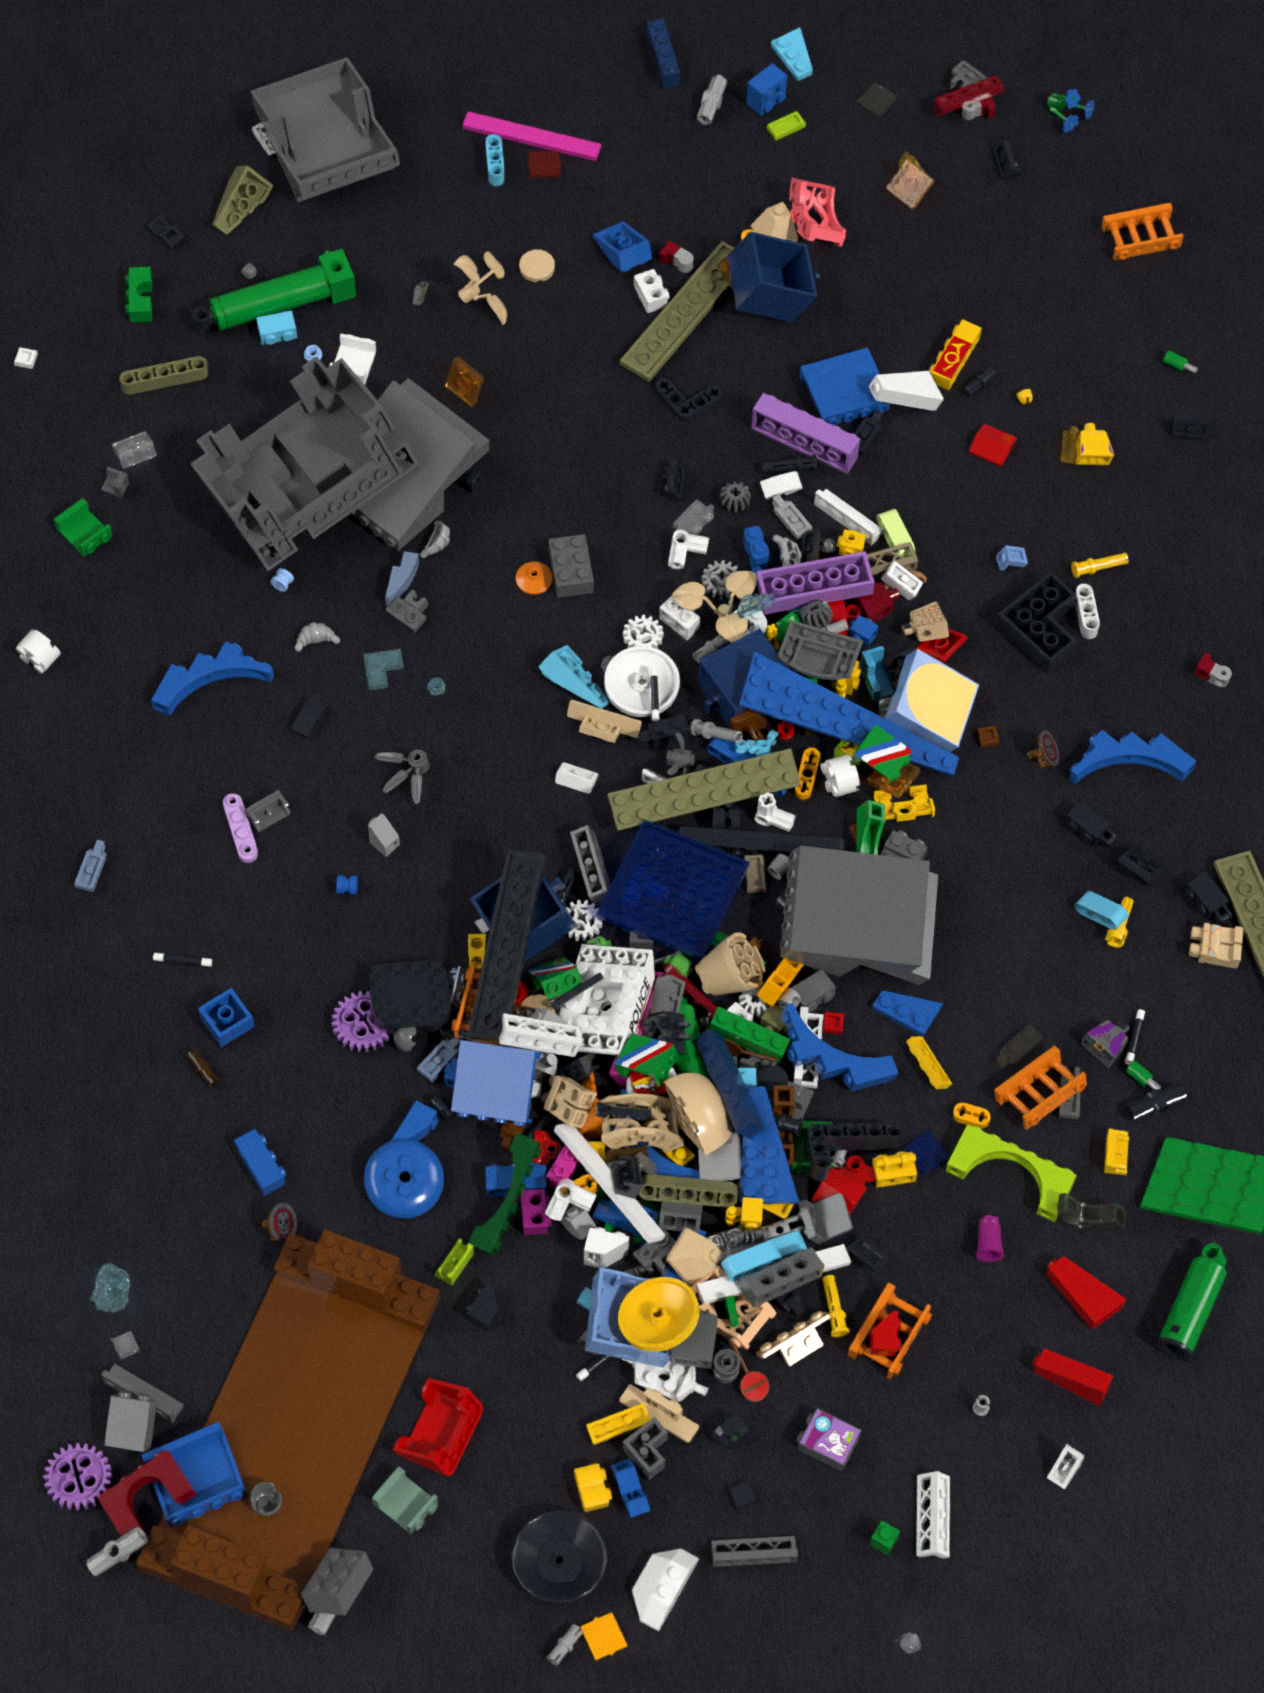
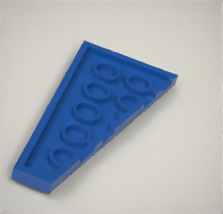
(764, 1161)

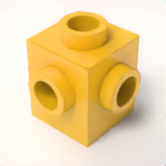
(851, 542)

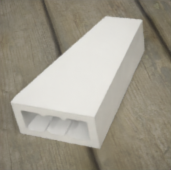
(907, 389)

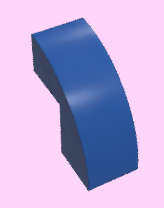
(629, 1488)

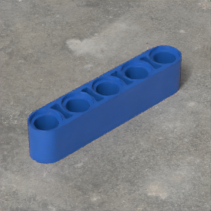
(727, 753)

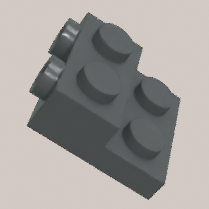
(901, 846)

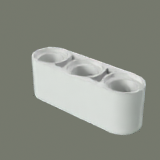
(1087, 618)

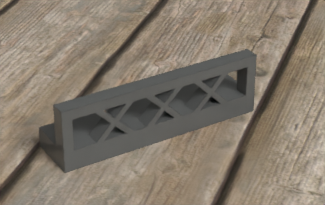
(125, 1381)
(755, 1556)

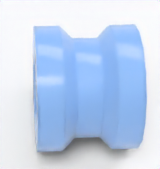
(282, 579)

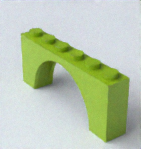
(979, 1146)

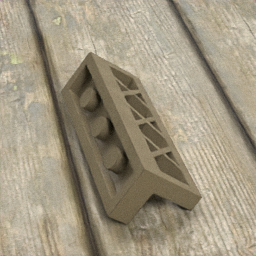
(908, 563)

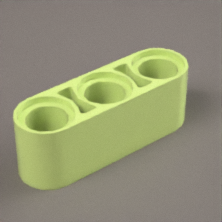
(894, 530)

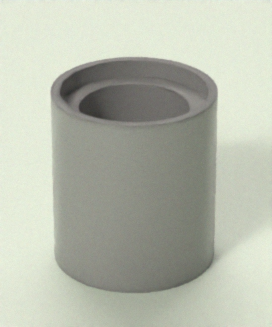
(779, 866)

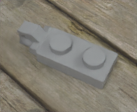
(790, 516)

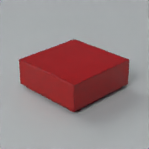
(833, 1023)

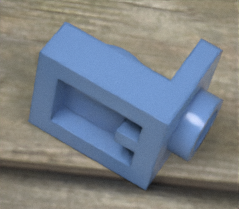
(1011, 556)

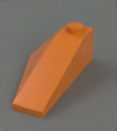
(593, 1124)

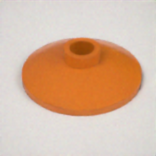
(534, 584)

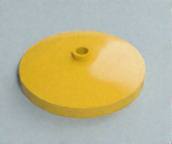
(658, 1314)

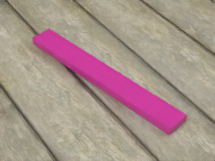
(532, 136)

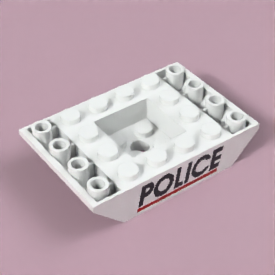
(625, 987)

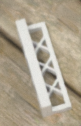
(847, 515)
(541, 1038)
(799, 1072)
(937, 1513)

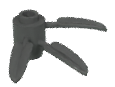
(679, 757)
(418, 764)

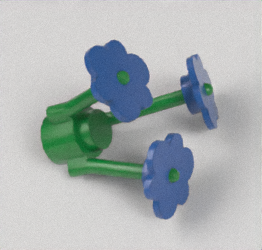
(1057, 102)

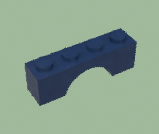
(666, 60)

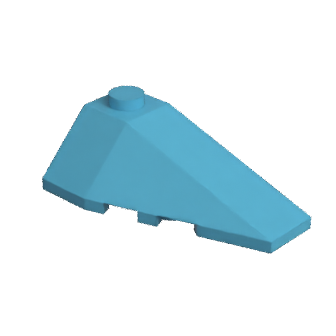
(565, 670)

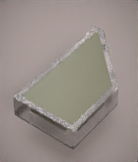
(419, 293)

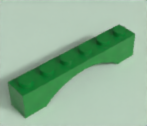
(869, 826)

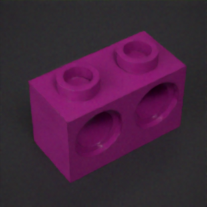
(532, 1212)

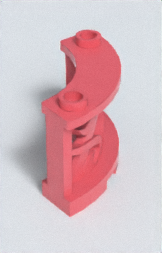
(807, 227)

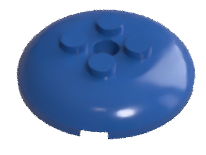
(401, 1198)

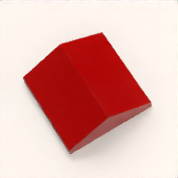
(992, 445)
(943, 648)
(840, 1183)

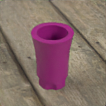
(989, 1239)

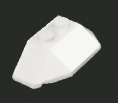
(661, 1585)

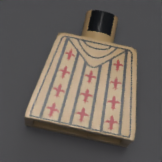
(927, 623)

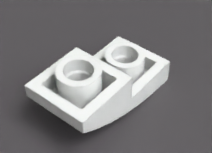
(262, 137)
(781, 484)

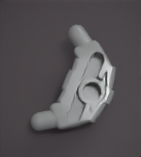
(438, 539)
(789, 551)
(314, 634)

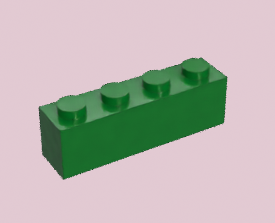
(749, 1034)

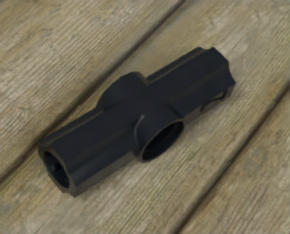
(1156, 1102)

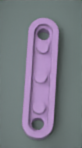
(240, 828)

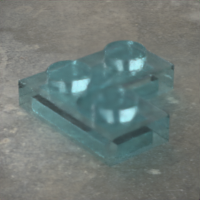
(753, 603)
(378, 663)

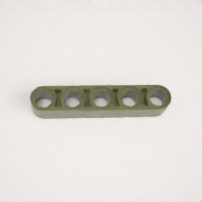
(171, 370)
(696, 1196)

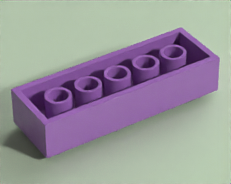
(805, 433)
(815, 580)

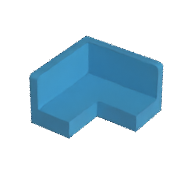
(874, 674)

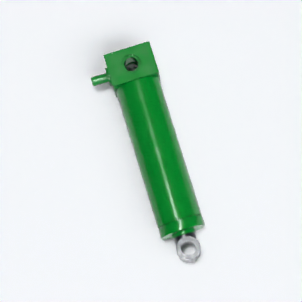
(328, 279)

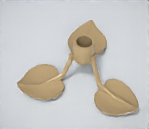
(471, 290)
(728, 625)

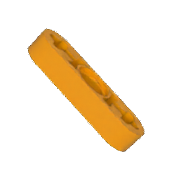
(805, 766)

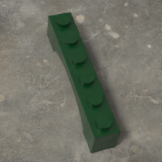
(524, 1153)

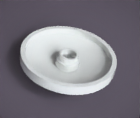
(629, 681)

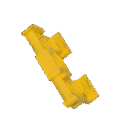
(920, 807)

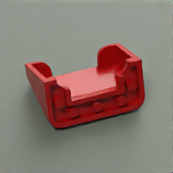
(442, 1427)

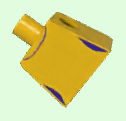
(1093, 447)

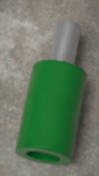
(1178, 362)
(1142, 1075)

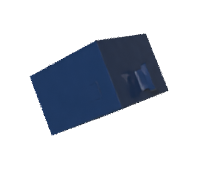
(772, 277)
(725, 672)
(550, 917)

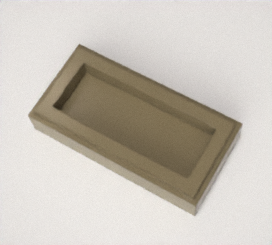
(755, 874)

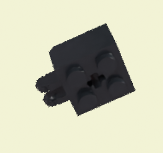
(668, 1028)

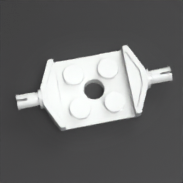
(676, 1388)

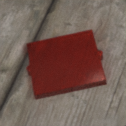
(544, 164)

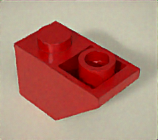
(884, 1336)

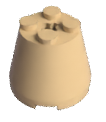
(731, 967)

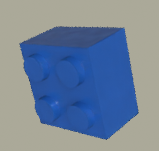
(766, 89)
(226, 1017)

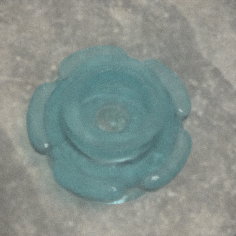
(436, 682)

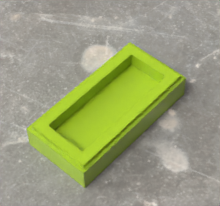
(786, 125)

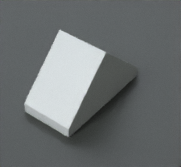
(1066, 1466)

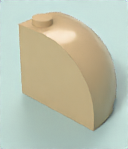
(699, 1110)

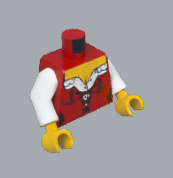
(644, 1084)

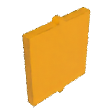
(603, 1636)

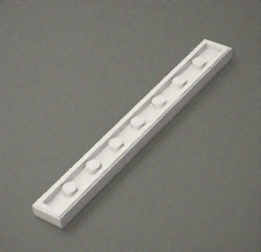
(603, 1176)
(722, 1287)

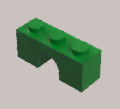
(139, 306)

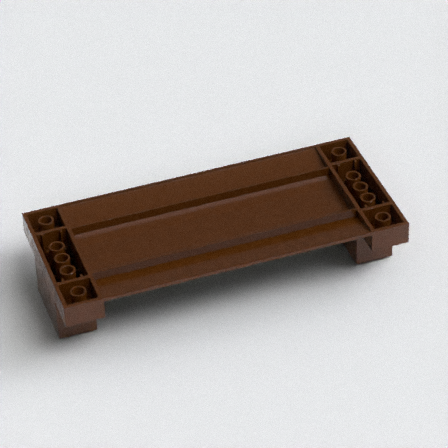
(302, 1417)

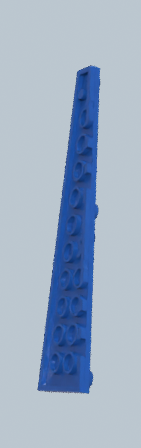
(799, 701)

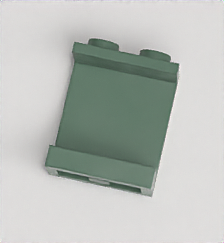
(404, 1501)

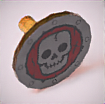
(1047, 751)
(281, 1222)

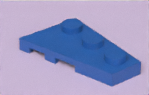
(907, 1011)

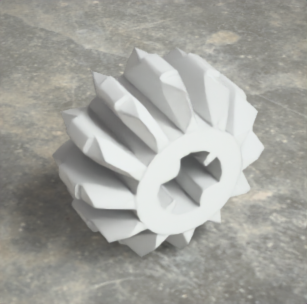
(753, 1008)

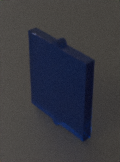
(928, 1152)

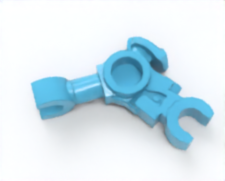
(760, 747)

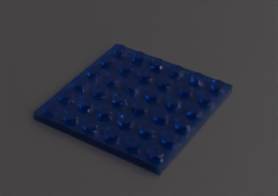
(673, 889)

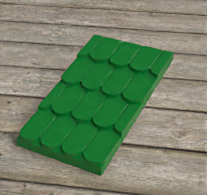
(1208, 1185)

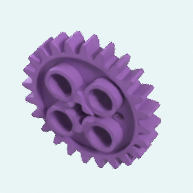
(348, 1030)
(95, 1471)

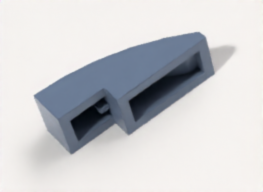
(402, 576)

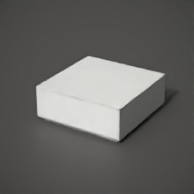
(25, 358)

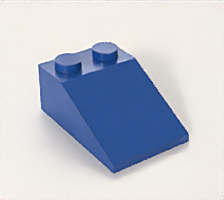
(623, 246)

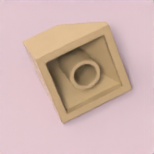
(776, 222)
(693, 1256)

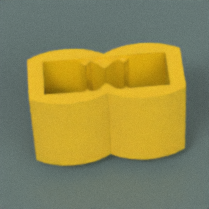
(592, 1488)

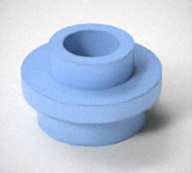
(312, 349)

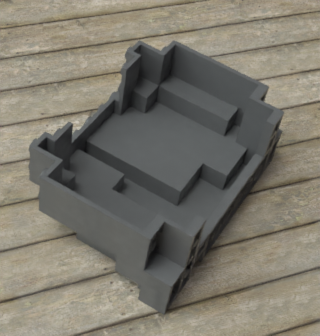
(305, 463)

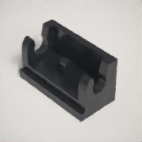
(579, 1068)
(627, 1177)

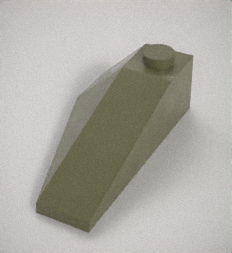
(243, 194)

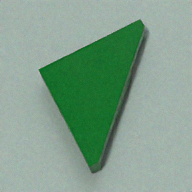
(730, 1309)

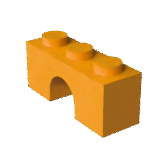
(779, 981)

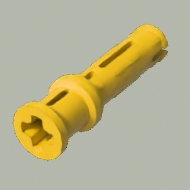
(1091, 566)
(836, 1313)

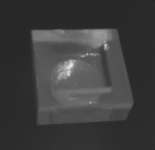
(125, 1345)

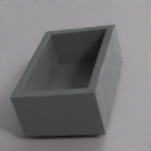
(571, 566)
(337, 1581)

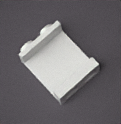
(357, 354)

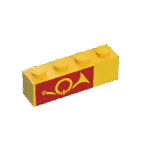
(955, 354)

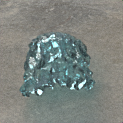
(111, 1288)

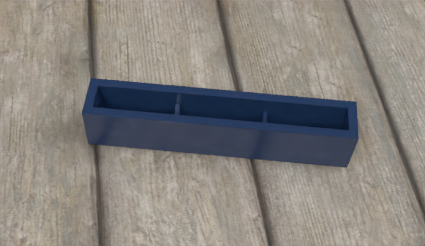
(729, 1083)

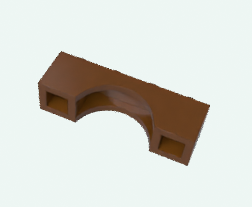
(784, 1104)

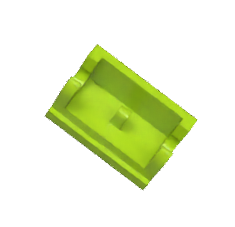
(455, 1262)

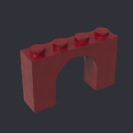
(162, 1469)

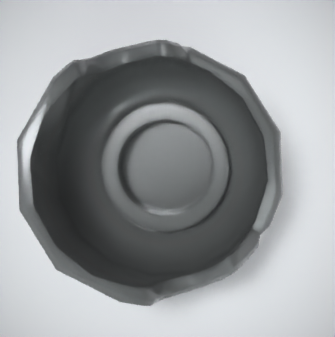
(403, 1037)
(265, 1499)

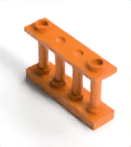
(1137, 217)
(458, 1024)
(1032, 1072)
(879, 1314)

